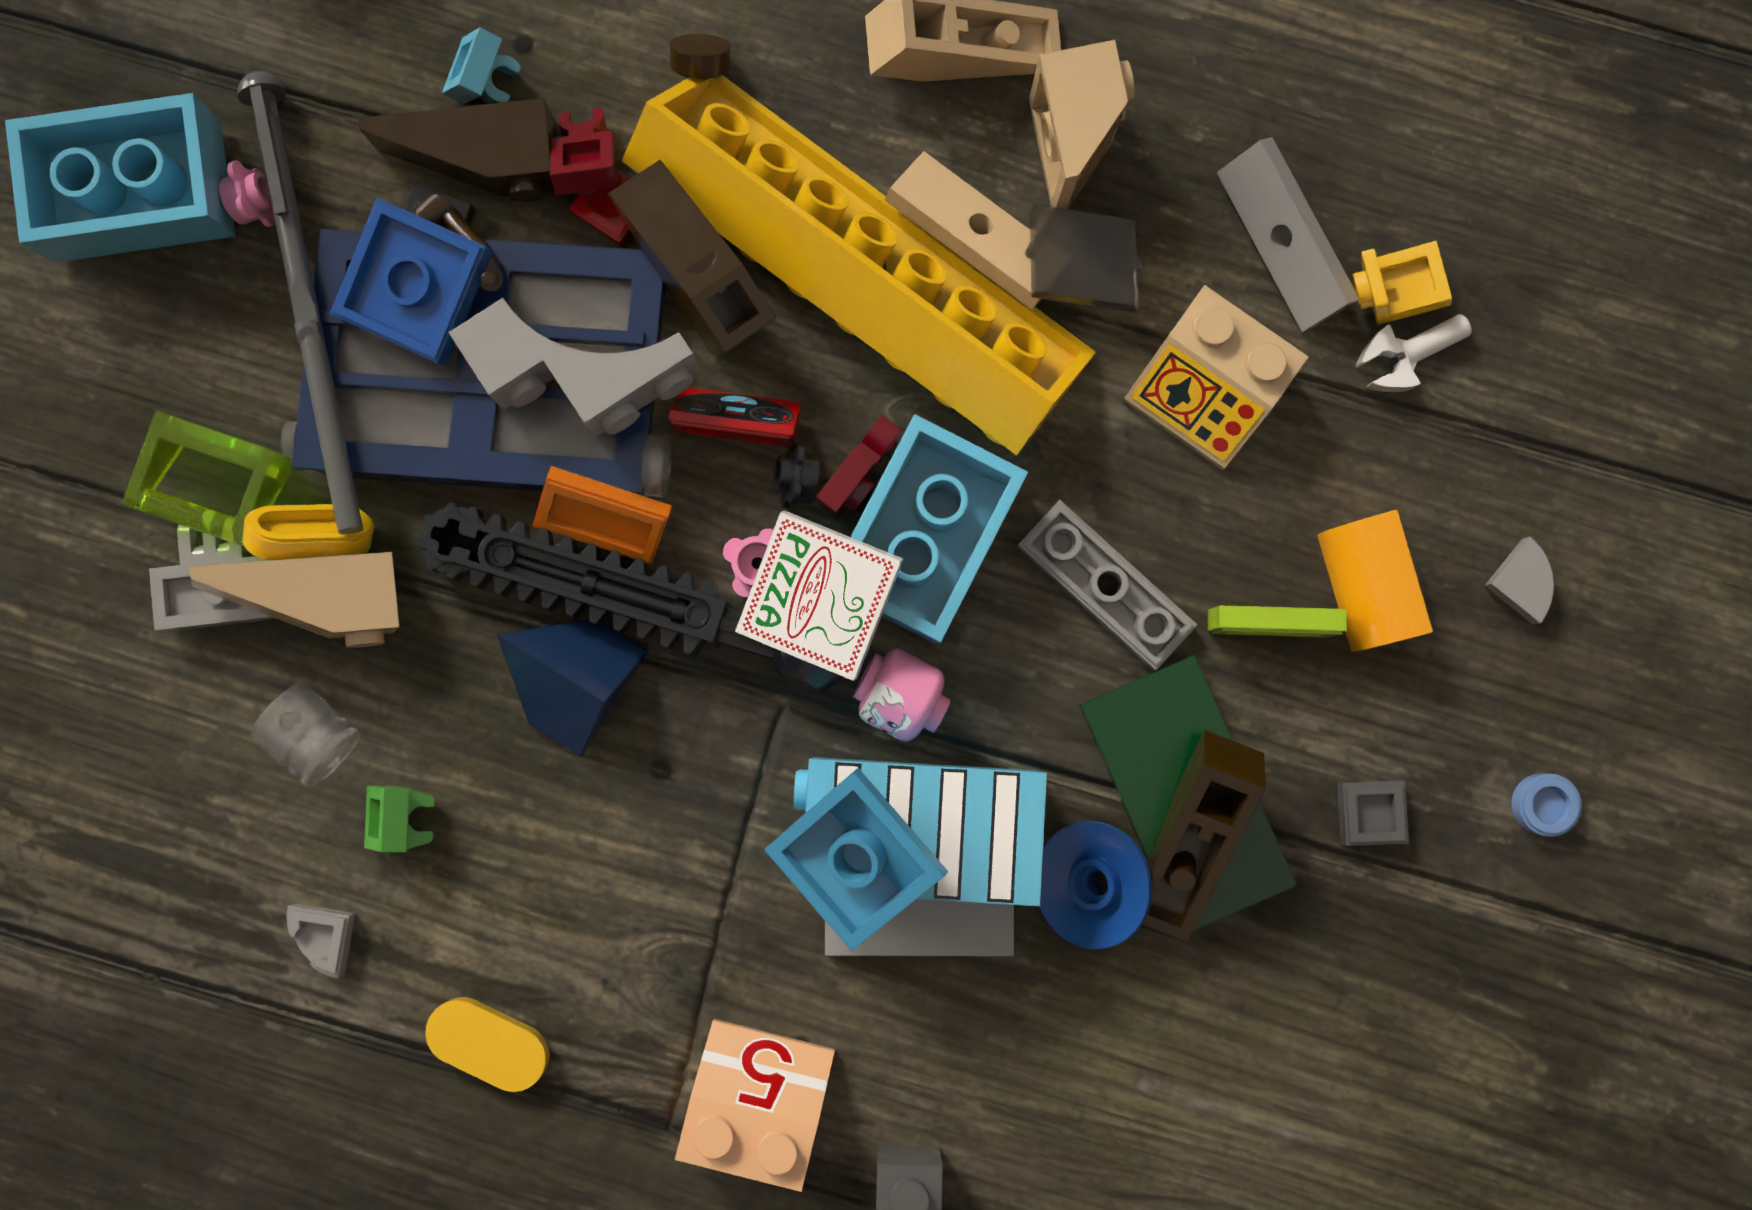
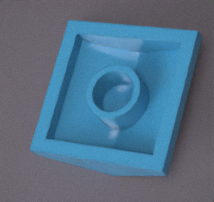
(855, 860)

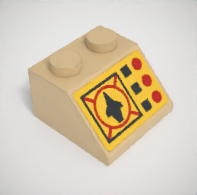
(1215, 378)

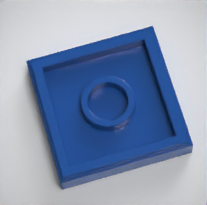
(411, 281)

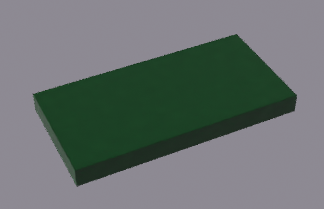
(1146, 742)

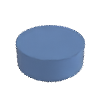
(1546, 804)

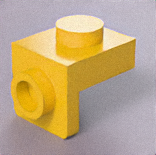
(1402, 283)

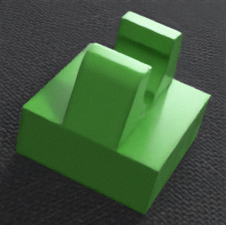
(388, 818)

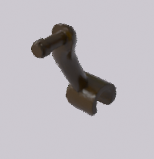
(443, 213)

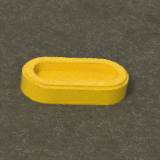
(302, 532)
(487, 1044)

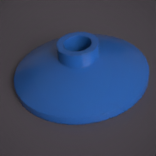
(1070, 892)

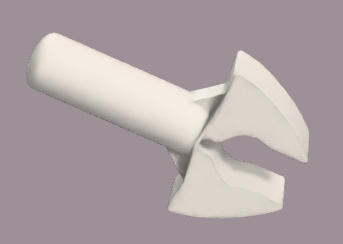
(1411, 351)

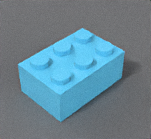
(118, 178)
(940, 515)

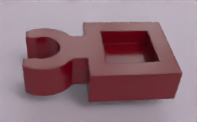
(584, 156)
(851, 482)

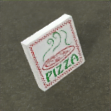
(819, 595)

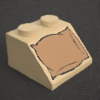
(1076, 112)

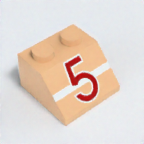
(755, 1105)

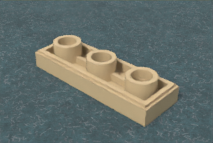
(966, 224)

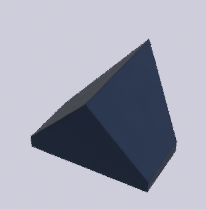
(570, 676)

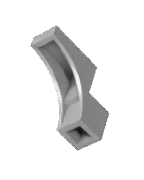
(602, 387)

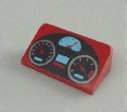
(736, 417)

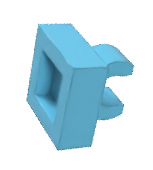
(474, 66)

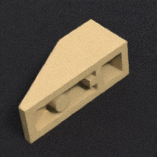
(958, 38)
(320, 594)

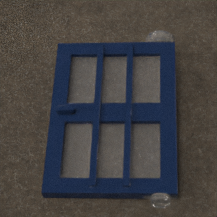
(438, 422)

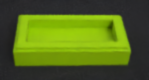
(1277, 621)

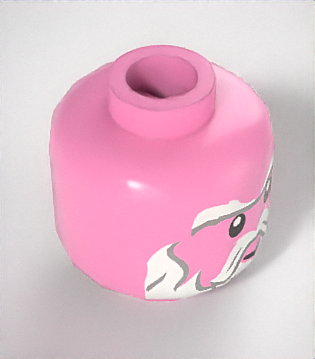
(901, 695)

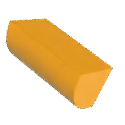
(1375, 581)

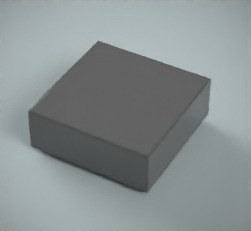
(1372, 813)

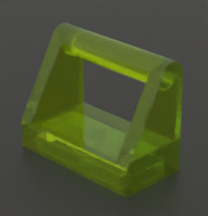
(161, 448)

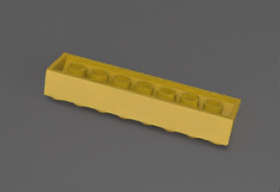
(829, 242)

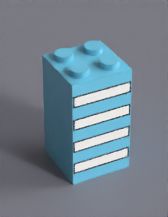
(973, 819)

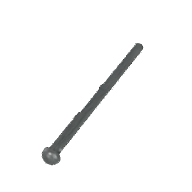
(263, 92)

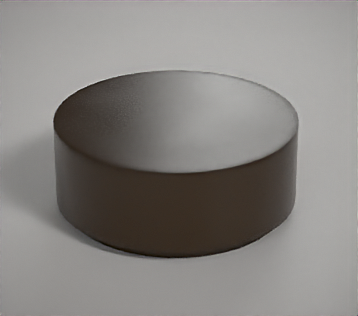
(700, 56)

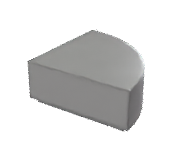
(1525, 581)
(322, 936)

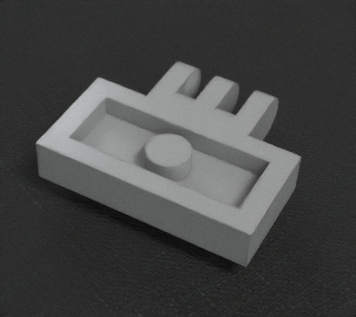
(180, 605)

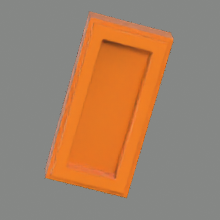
(601, 515)

